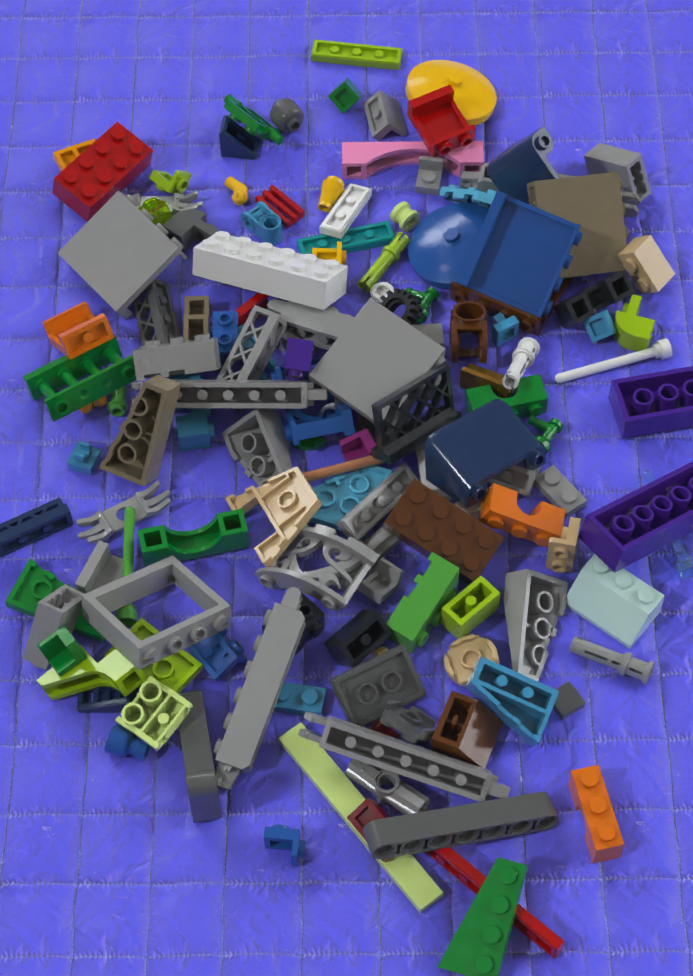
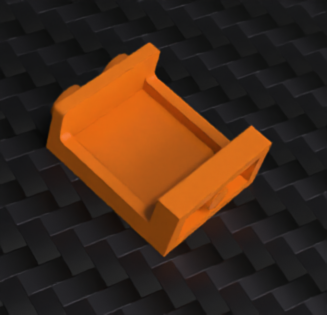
(77, 330)

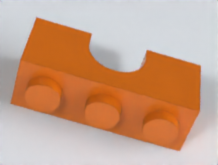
(501, 512)
(601, 827)

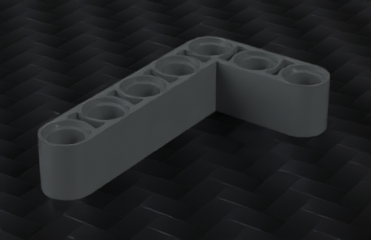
(199, 761)

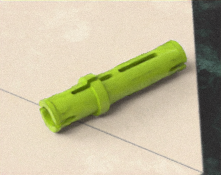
(389, 255)

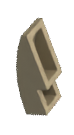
(196, 316)

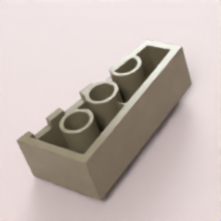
(144, 433)

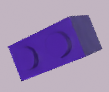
(298, 359)

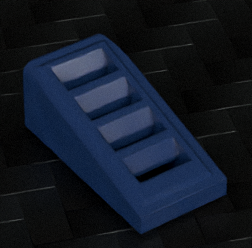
(107, 705)

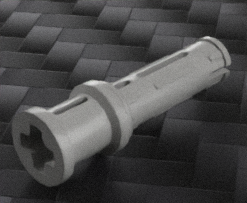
(625, 664)

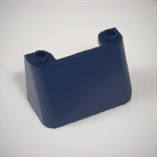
(523, 164)
(478, 448)

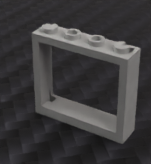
(102, 601)

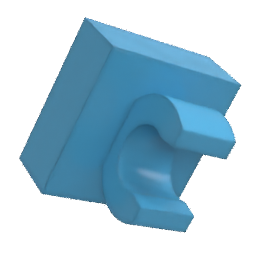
(599, 326)
(504, 329)
(84, 458)

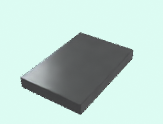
(369, 686)

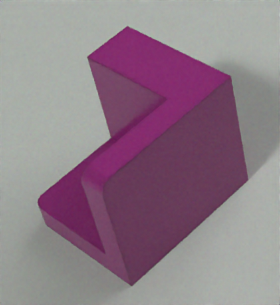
(357, 445)

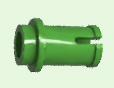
(118, 404)

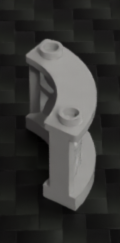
(316, 583)

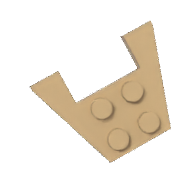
(287, 503)

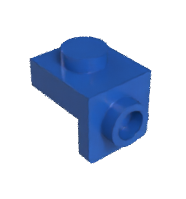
(284, 838)

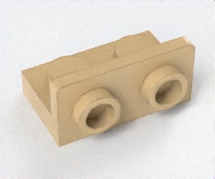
(562, 551)

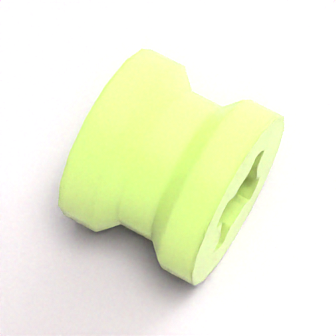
(405, 216)

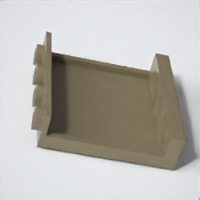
(595, 205)

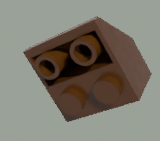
(466, 730)

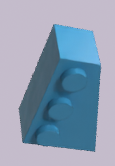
(513, 698)

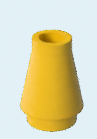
(330, 192)

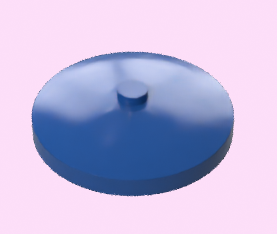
(444, 242)

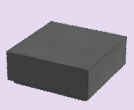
(568, 701)

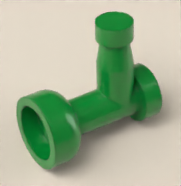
(426, 299)
(550, 429)

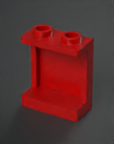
(440, 121)

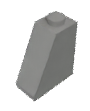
(629, 164)
(52, 612)

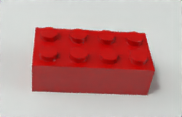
(101, 171)

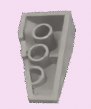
(259, 444)

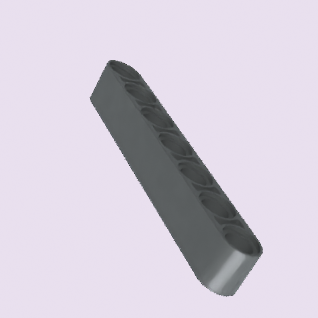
(460, 825)

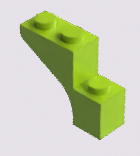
(111, 671)

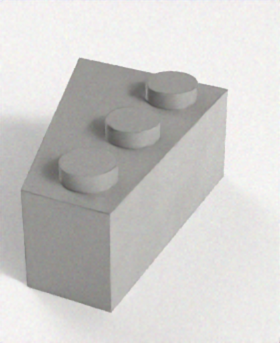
(177, 357)

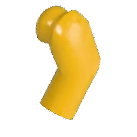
(240, 191)

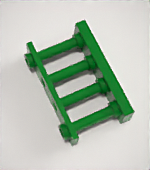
(79, 394)

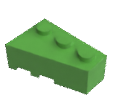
(423, 606)

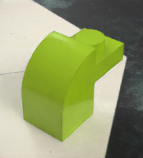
(633, 330)

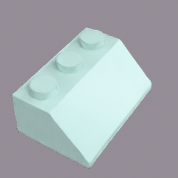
(614, 601)

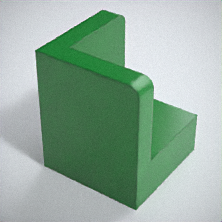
(345, 95)
(62, 650)

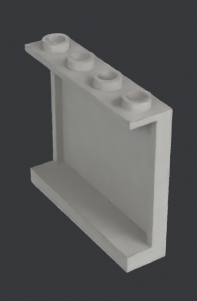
(121, 252)
(374, 359)

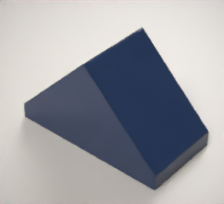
(236, 141)

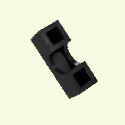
(593, 298)

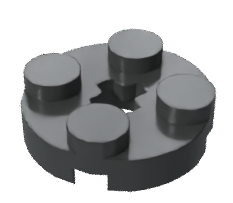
(412, 722)

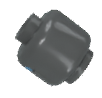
(286, 115)

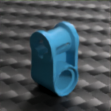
(263, 223)

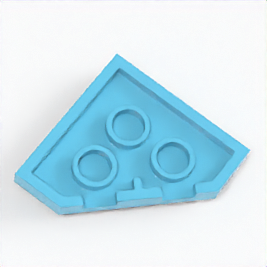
(471, 195)
(344, 492)

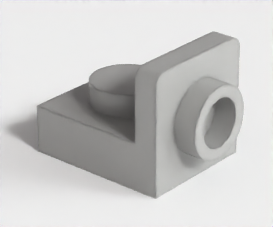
(429, 175)

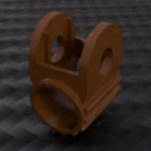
(472, 318)

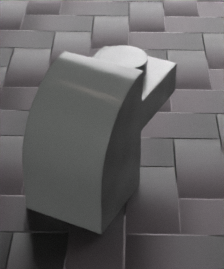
(189, 227)

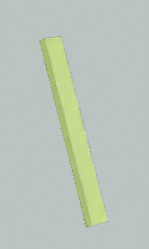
(345, 798)

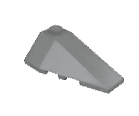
(531, 611)

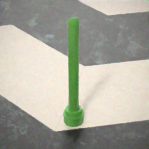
(128, 615)

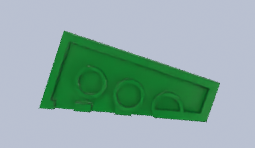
(486, 928)

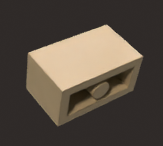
(646, 264)

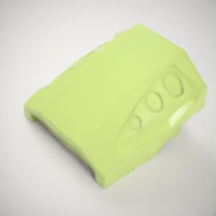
(154, 713)

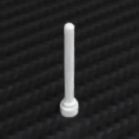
(661, 349)

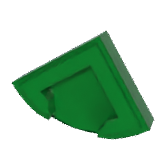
(316, 442)

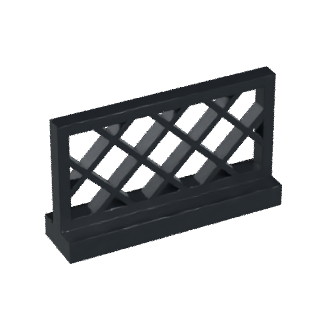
(418, 430)

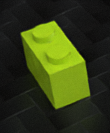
(470, 607)

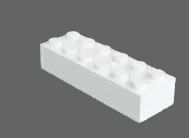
(270, 270)

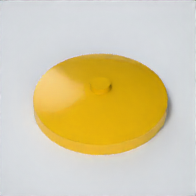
(472, 90)

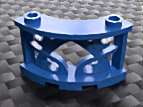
(311, 426)

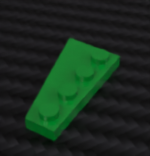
(34, 586)

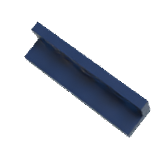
(34, 526)

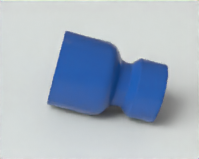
(122, 743)

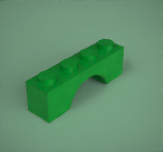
(223, 534)

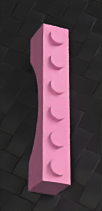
(367, 158)

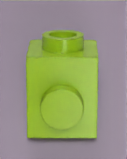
(171, 184)

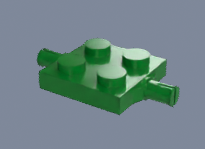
(254, 122)

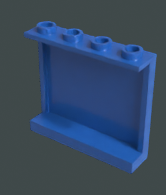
(520, 255)

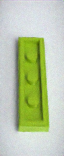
(356, 54)

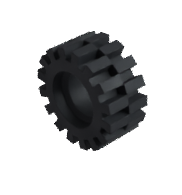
(403, 297)

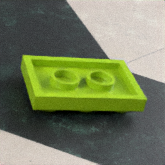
(173, 671)

